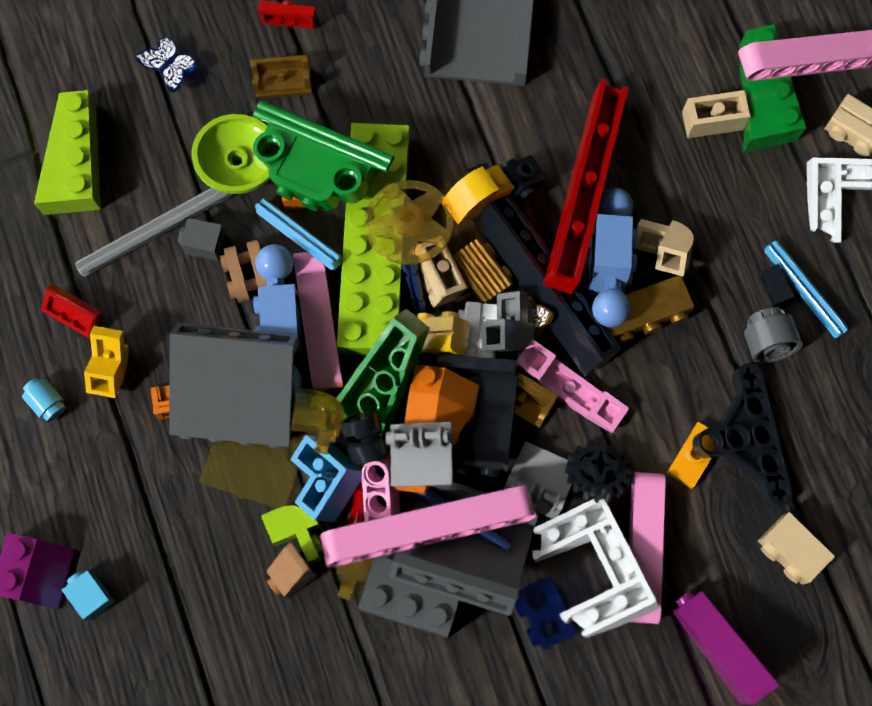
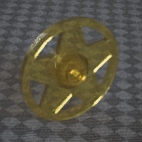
(409, 222)

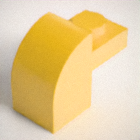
(476, 191)
(108, 362)

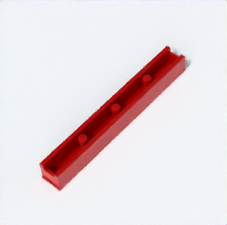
(585, 188)

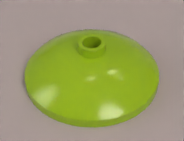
(222, 143)

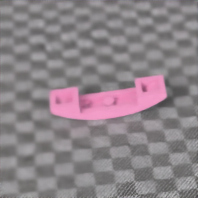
(570, 387)

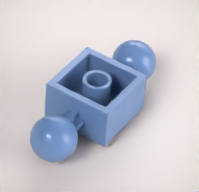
(612, 258)
(278, 303)

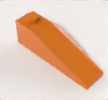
(439, 397)

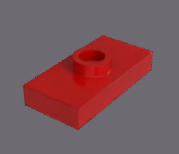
(287, 14)
(70, 310)

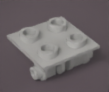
(421, 454)
(544, 476)

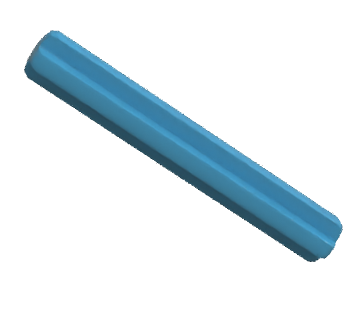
(298, 234)
(806, 289)

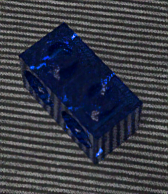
(550, 612)

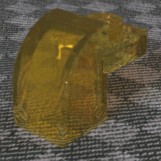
(318, 414)

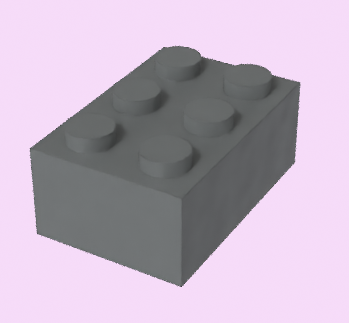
(405, 602)

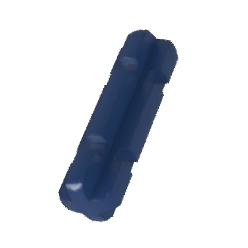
(414, 288)

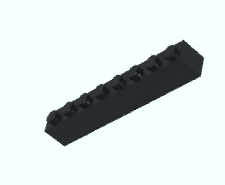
(528, 259)

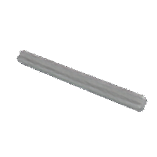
(150, 231)

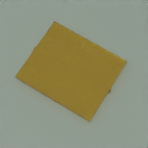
(253, 470)

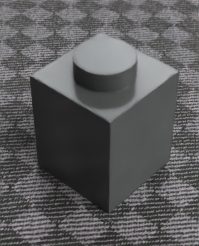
(202, 239)

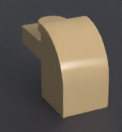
(670, 244)

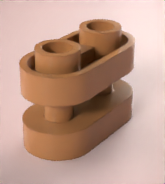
(232, 262)

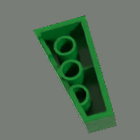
(771, 104)
(386, 371)

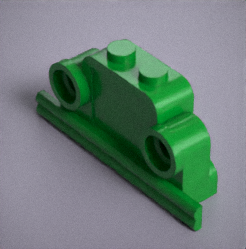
(314, 160)

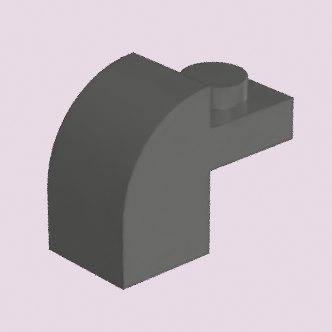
(511, 328)

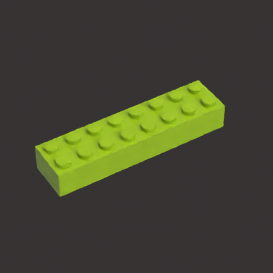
(368, 281)

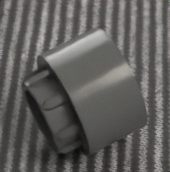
(772, 335)

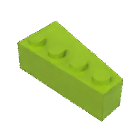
(71, 161)

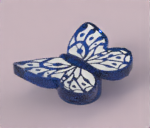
(168, 63)

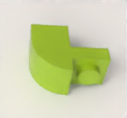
(291, 523)

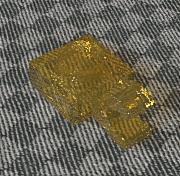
(352, 573)

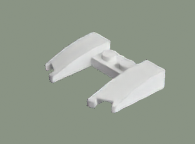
(824, 187)
(631, 594)

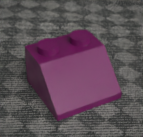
(34, 570)

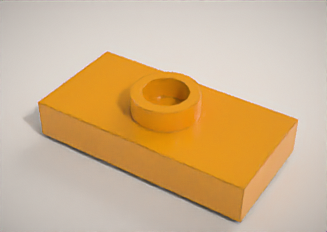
(688, 465)

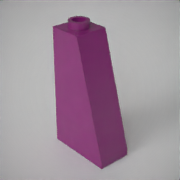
(724, 649)

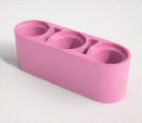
(377, 485)

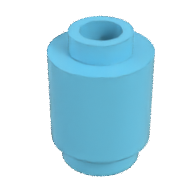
(43, 399)

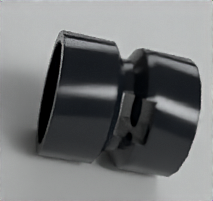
(364, 437)

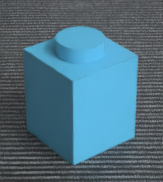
(87, 594)

